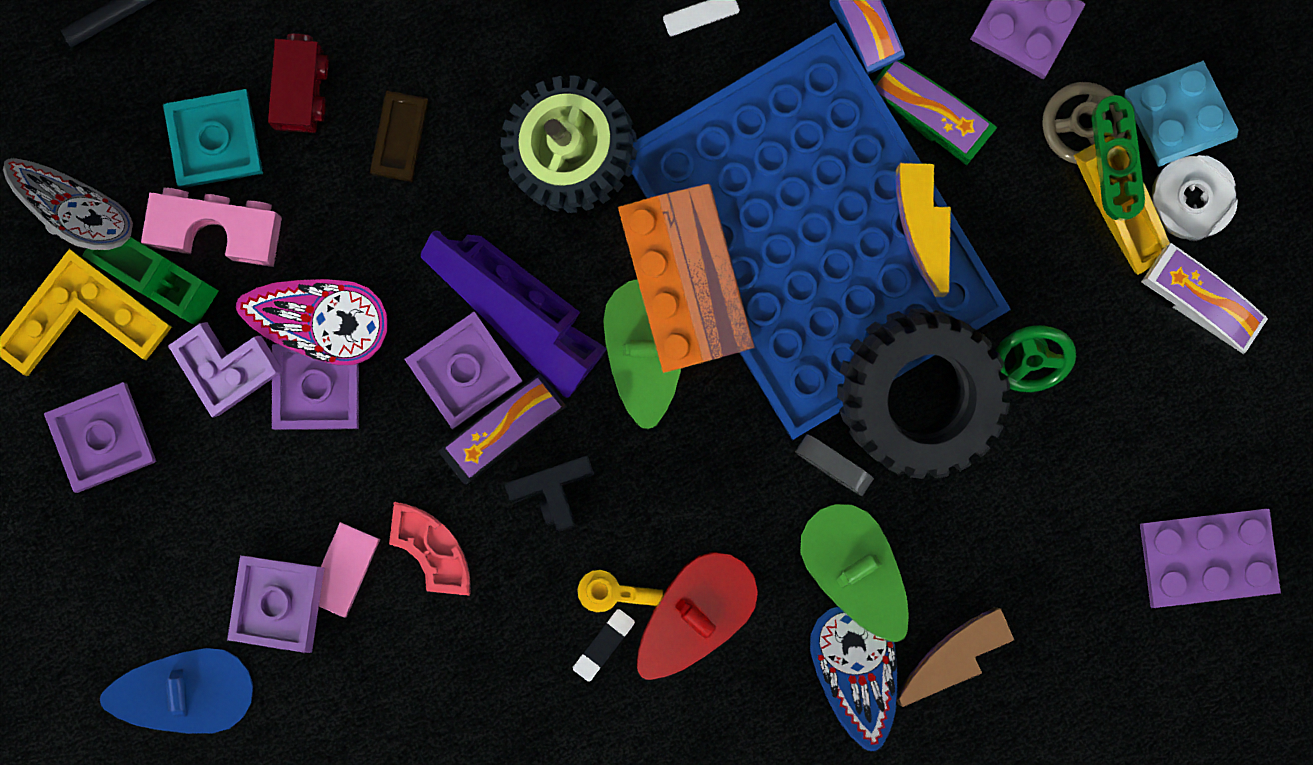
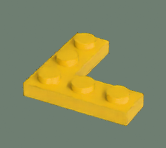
(66, 290)

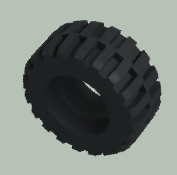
(966, 424)

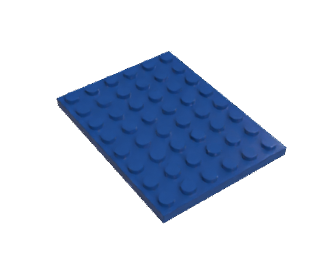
(810, 218)

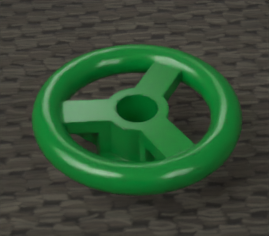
(1033, 354)

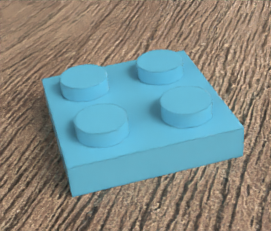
(1181, 113)

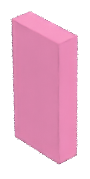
(345, 568)

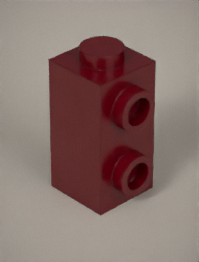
(296, 84)

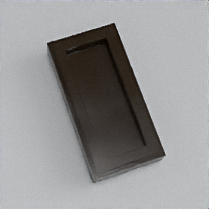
(399, 136)

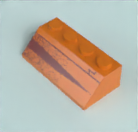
(686, 277)

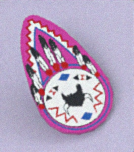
(318, 318)

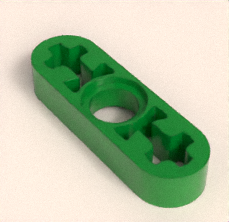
(1131, 188)

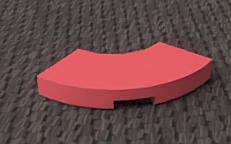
(433, 548)

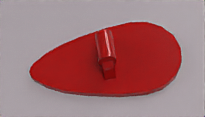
(696, 614)

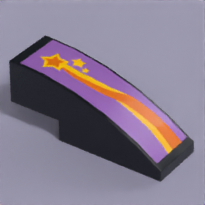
(502, 429)

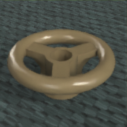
(1052, 126)

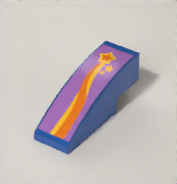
(869, 32)

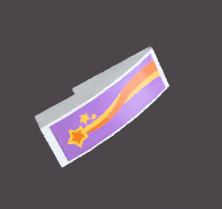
(1205, 298)

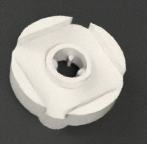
(1217, 195)

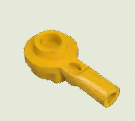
(600, 592)

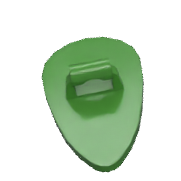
(635, 359)
(856, 569)

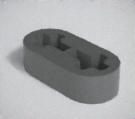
(834, 465)

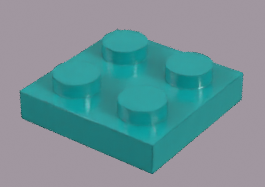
(212, 138)

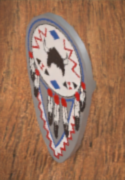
(69, 206)

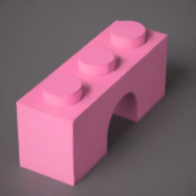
(176, 219)

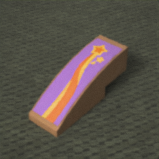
(955, 655)

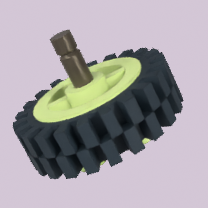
(569, 144)

